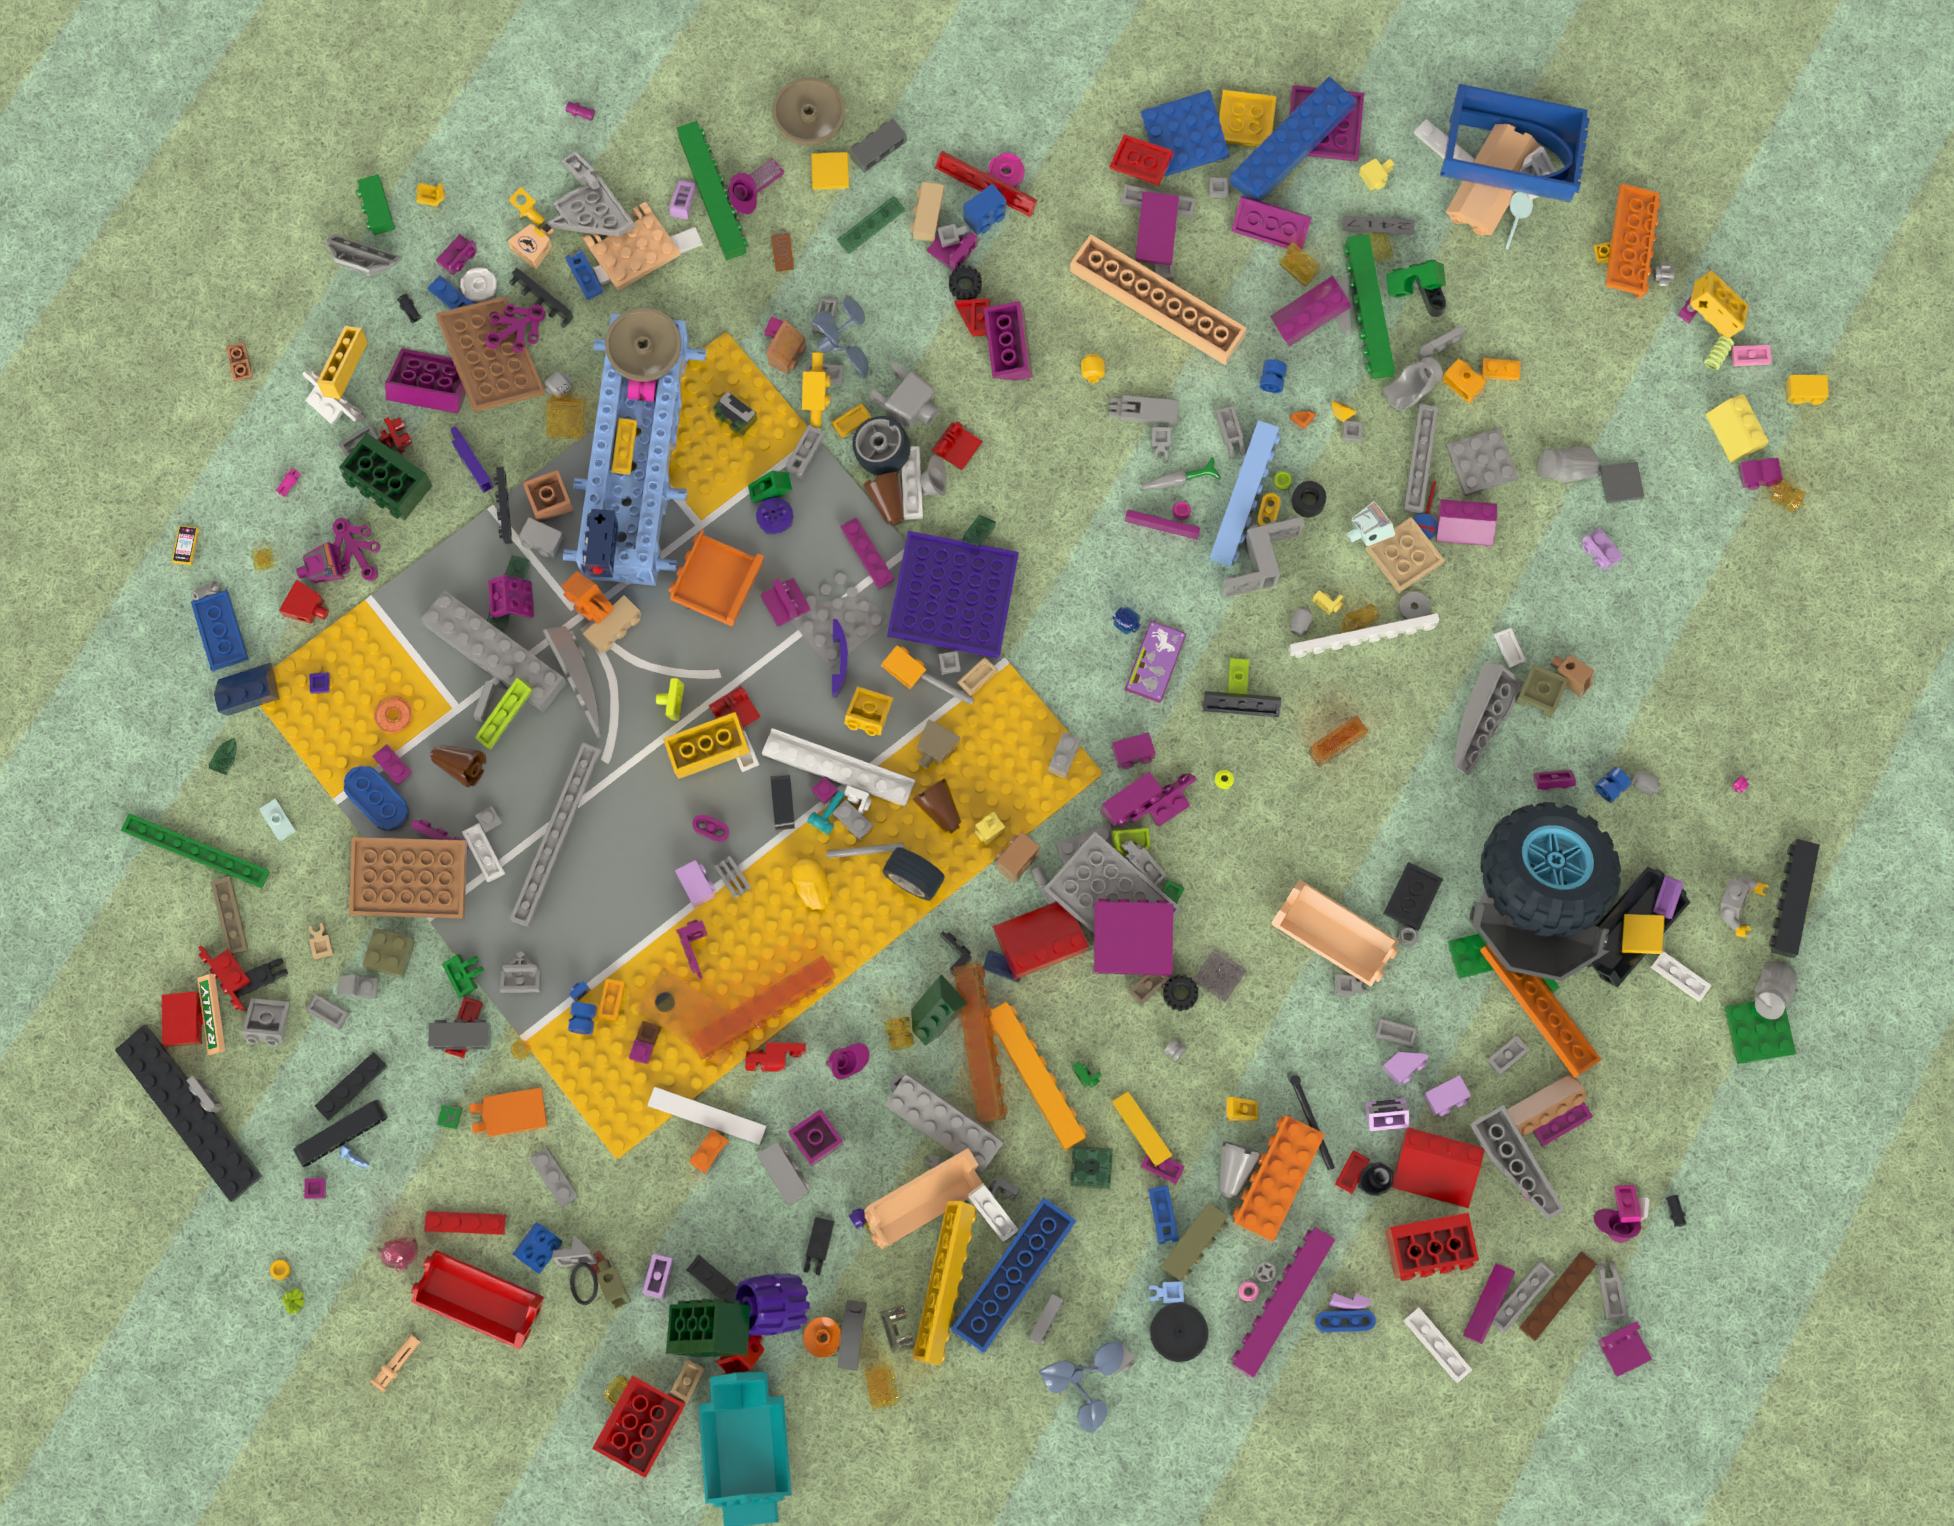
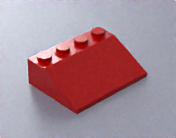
(1040, 939)
(1437, 1167)
(638, 1426)

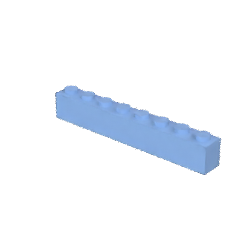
(1244, 493)

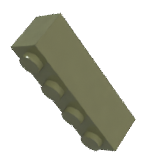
(1193, 1242)

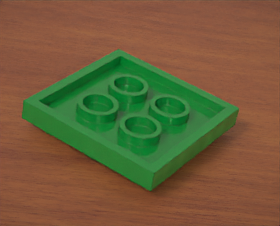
(1758, 1037)

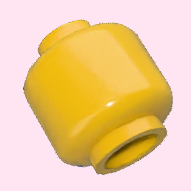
(1093, 368)

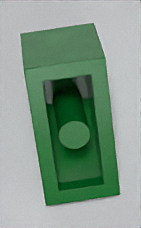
(770, 486)

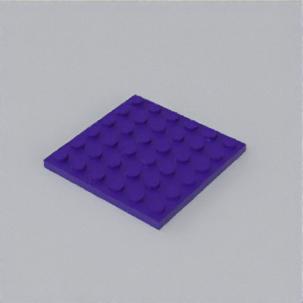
(953, 594)

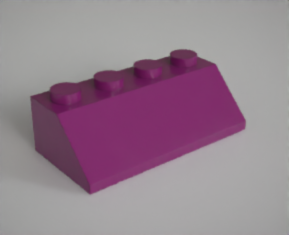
(1311, 311)
(1008, 341)

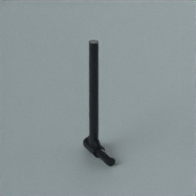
(1295, 1080)

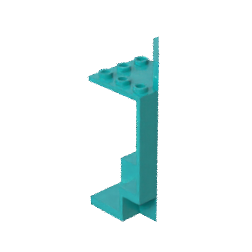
(744, 1449)

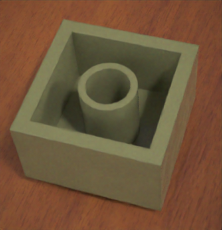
(388, 953)

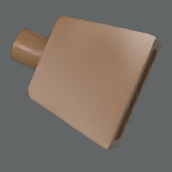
(1578, 673)

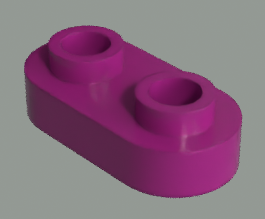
(711, 828)

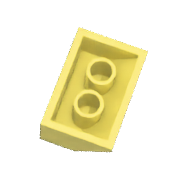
(1737, 428)

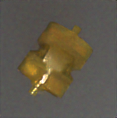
(1787, 496)

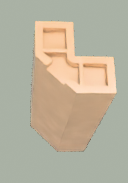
(1482, 204)
(1336, 933)
(922, 1199)

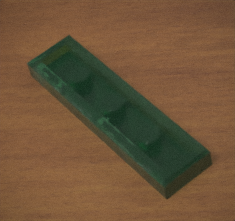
(871, 225)

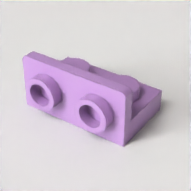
(1602, 549)

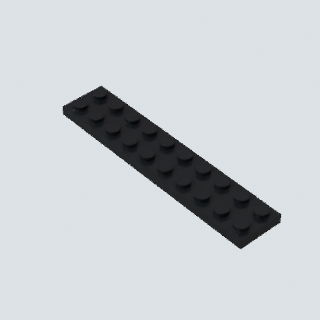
(197, 1127)

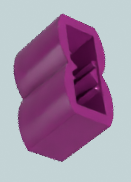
(1760, 473)

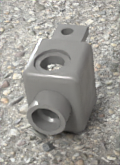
(910, 401)

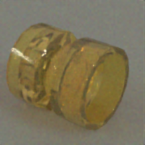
(899, 1033)

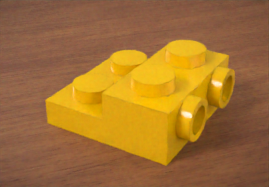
(868, 711)

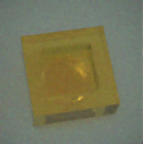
(263, 559)

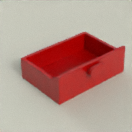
(181, 1019)

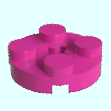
(1010, 161)

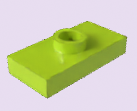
(1238, 676)

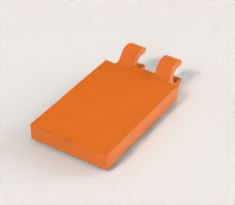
(510, 1112)

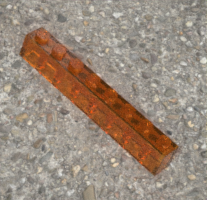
(762, 1008)
(980, 1043)

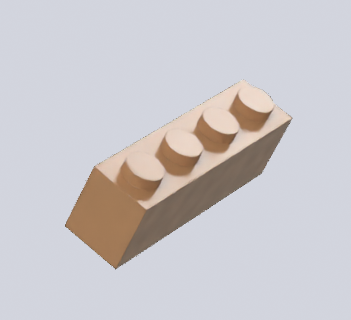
(1547, 1104)

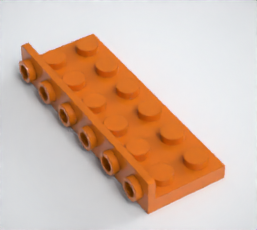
(1632, 240)
(1278, 1177)

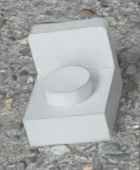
(855, 795)

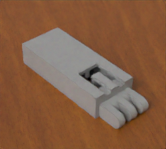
(1151, 410)

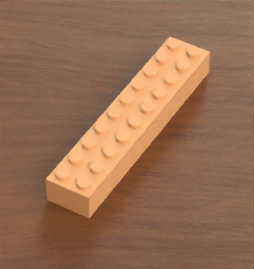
(1158, 299)

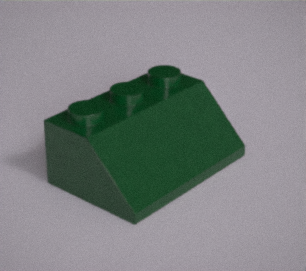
(936, 1010)

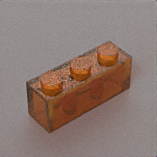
(1337, 741)

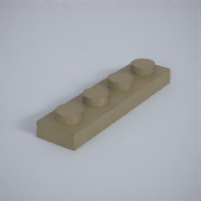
(229, 915)

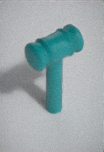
(821, 822)

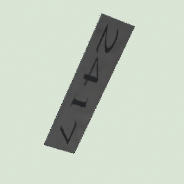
(1378, 225)

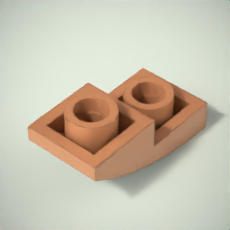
(239, 362)

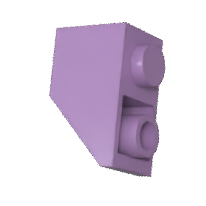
(1403, 1064)

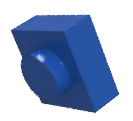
(578, 991)

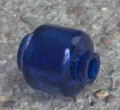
(1126, 620)

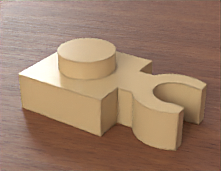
(320, 945)

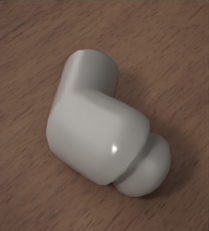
(206, 590)

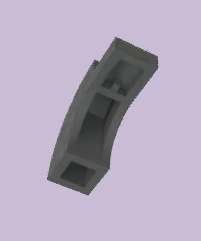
(851, 1335)

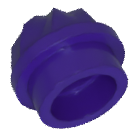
(858, 1218)

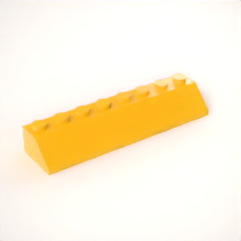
(944, 1283)

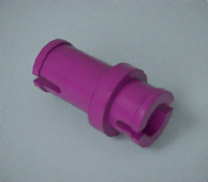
(578, 110)

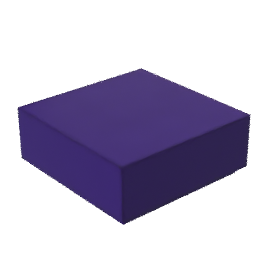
(319, 683)

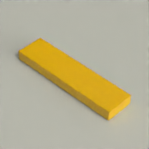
(1141, 1128)

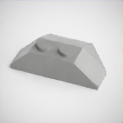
(360, 257)

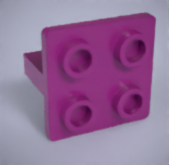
(785, 601)

